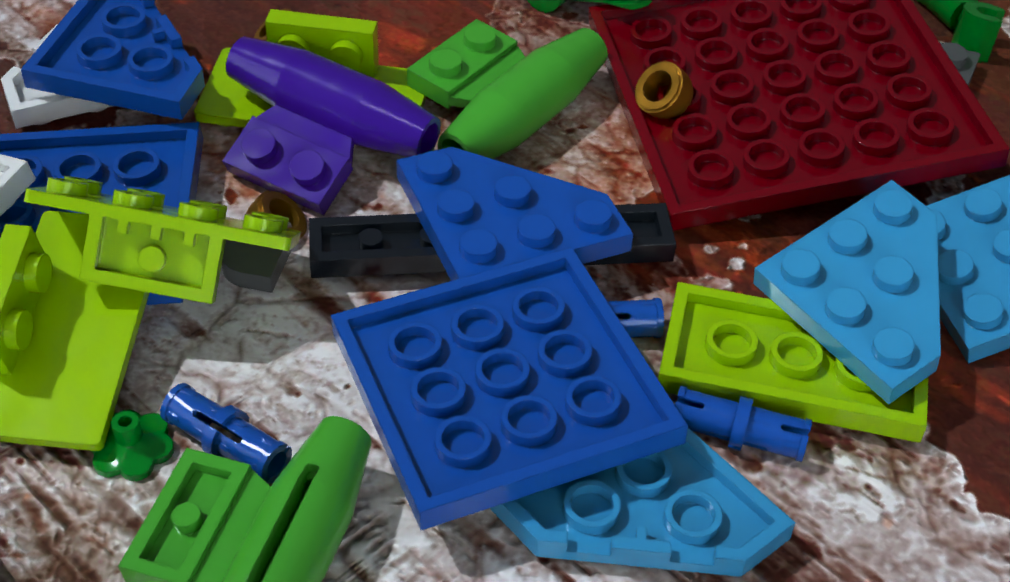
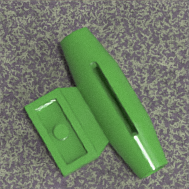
(500, 88)
(232, 526)

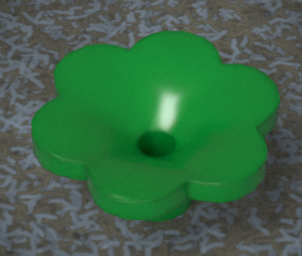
(133, 446)

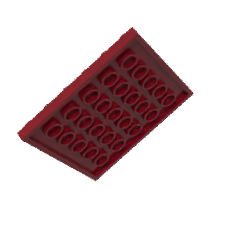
(793, 102)

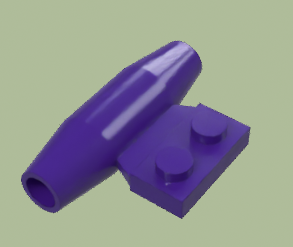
(315, 120)

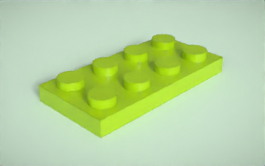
(755, 350)

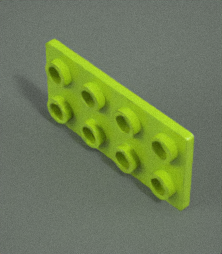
(336, 38)
(158, 247)
(60, 337)

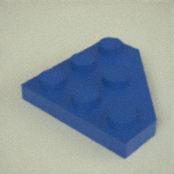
(117, 57)
(501, 214)

